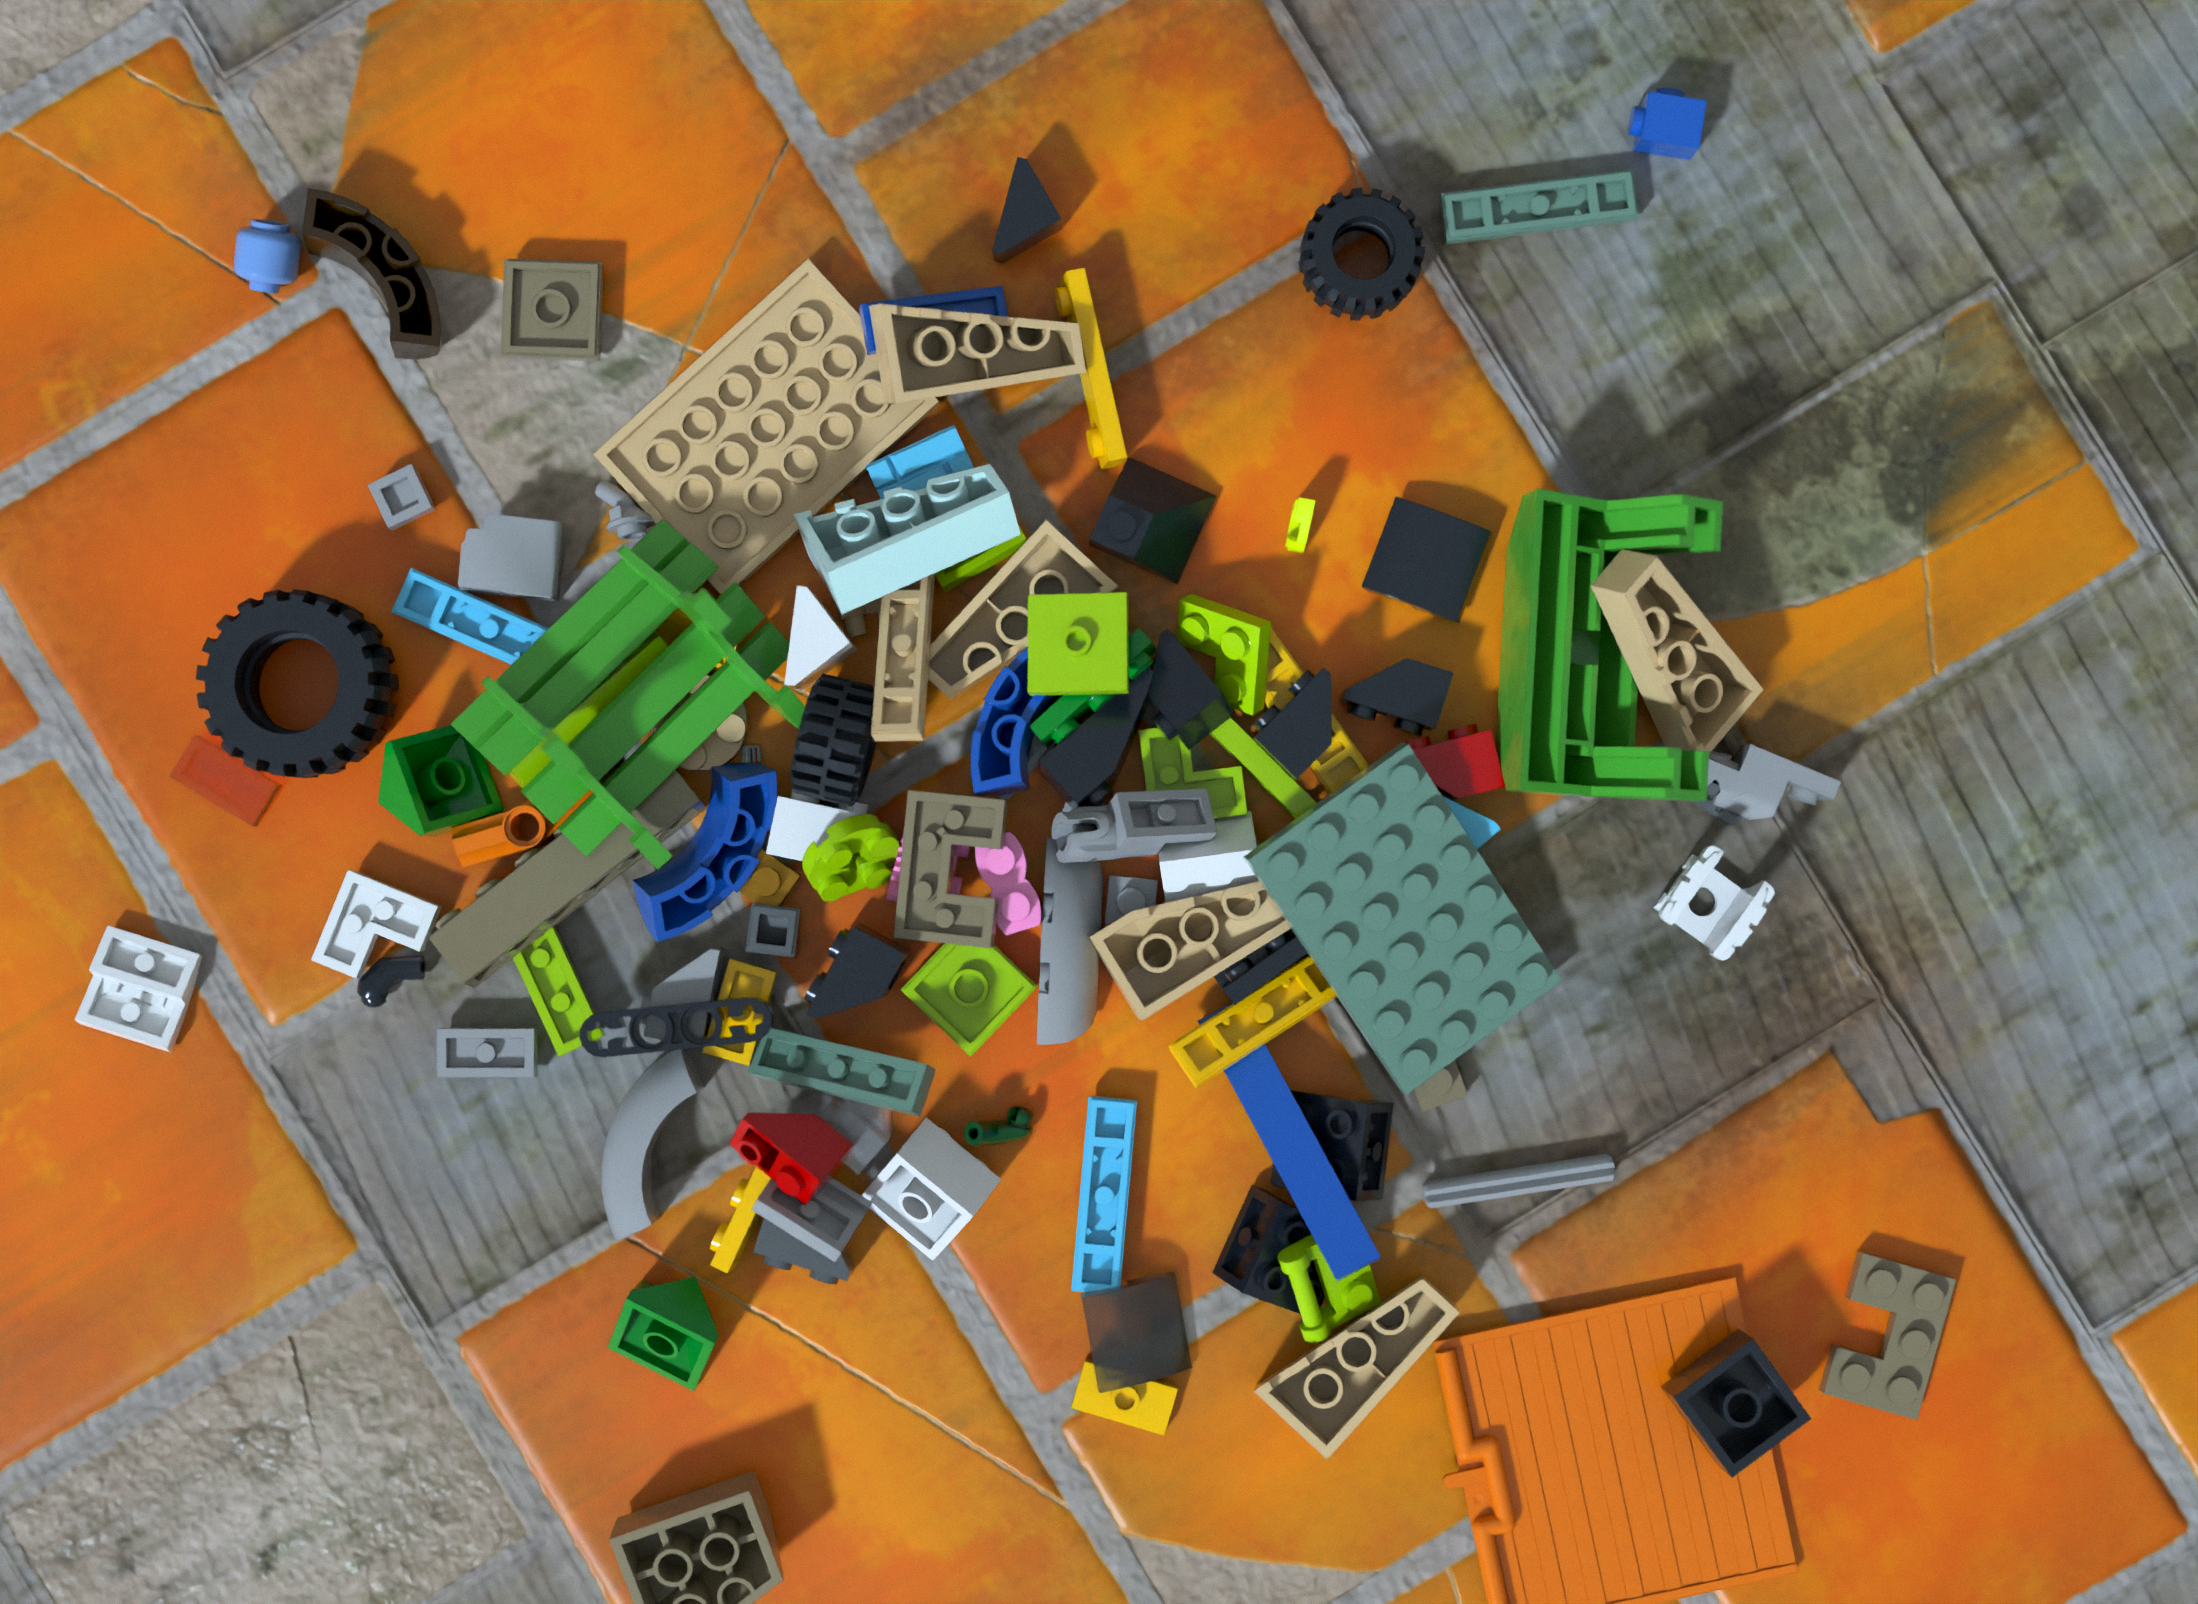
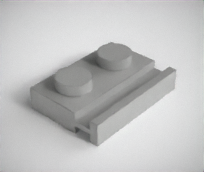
(821, 1224)

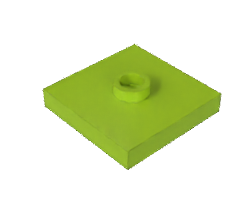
(1078, 644)
(969, 992)

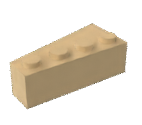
(952, 352)
(995, 623)
(1674, 653)
(1351, 1371)

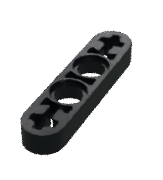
(677, 1029)

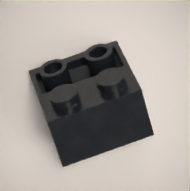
(861, 971)

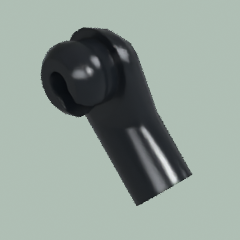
(384, 972)

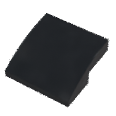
(1427, 559)

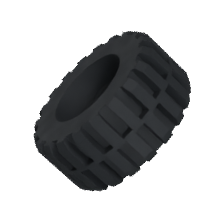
(236, 670)

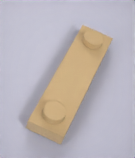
(903, 662)

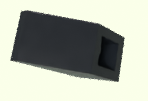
(1405, 692)
(1302, 728)

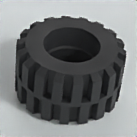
(1367, 214)
(834, 741)

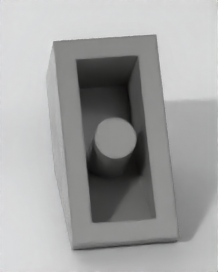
(690, 984)

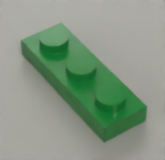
(1063, 715)

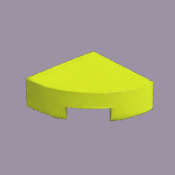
(1299, 524)

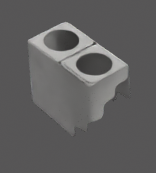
(514, 557)

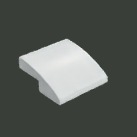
(139, 988)

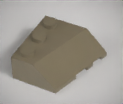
(701, 1546)

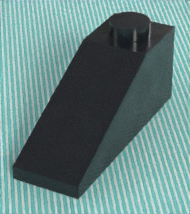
(1093, 754)

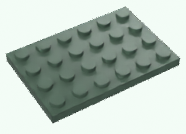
(1403, 918)

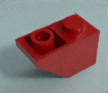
(1462, 764)
(792, 1150)

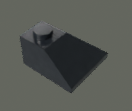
(1152, 520)

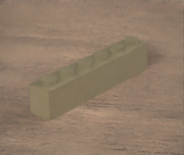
(551, 886)

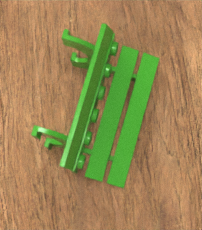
(586, 648)

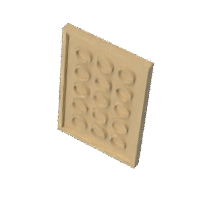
(762, 428)

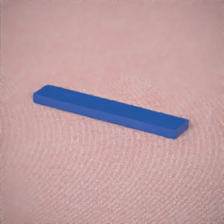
(1301, 1162)

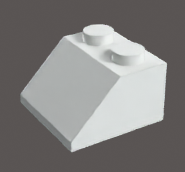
(930, 1189)

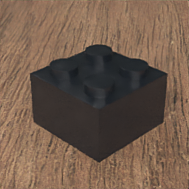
(1735, 1402)

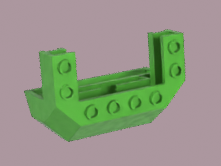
(1561, 676)

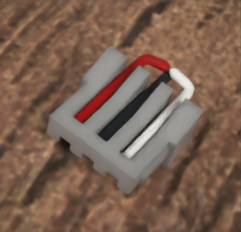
(751, 754)

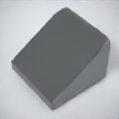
(773, 930)

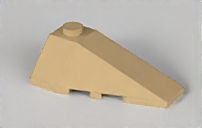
(1183, 943)

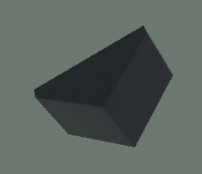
(1026, 215)

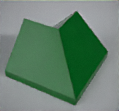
(436, 782)
(667, 1330)

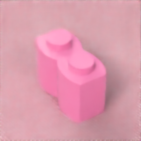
(1006, 875)

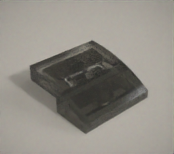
(1136, 1332)

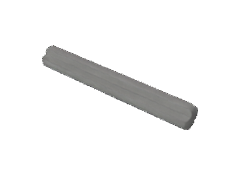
(1518, 1181)

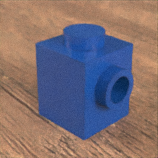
(1667, 124)

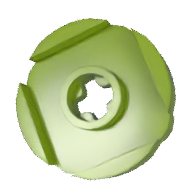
(852, 857)

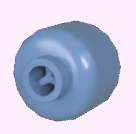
(267, 255)

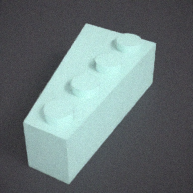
(907, 535)

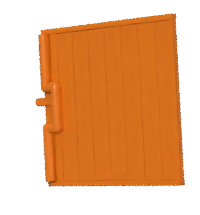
(1586, 1469)

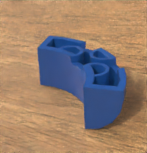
(1003, 732)
(717, 856)

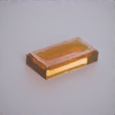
(225, 780)

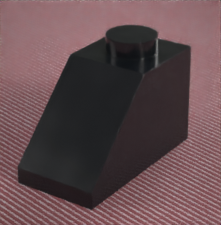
(1184, 695)

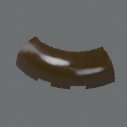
(385, 259)

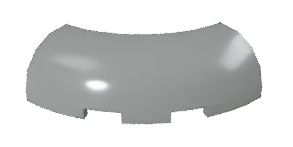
(1067, 954)
(632, 1137)

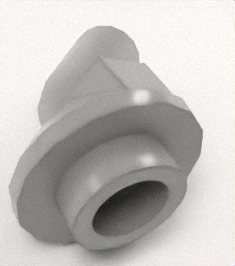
(625, 518)

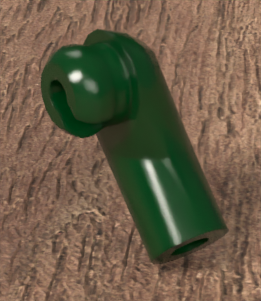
(1000, 1131)

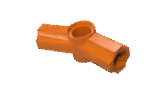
(499, 834)

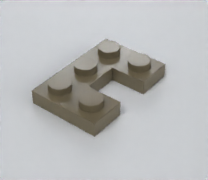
(924, 898)
(1900, 1373)

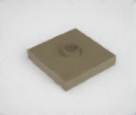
(552, 310)

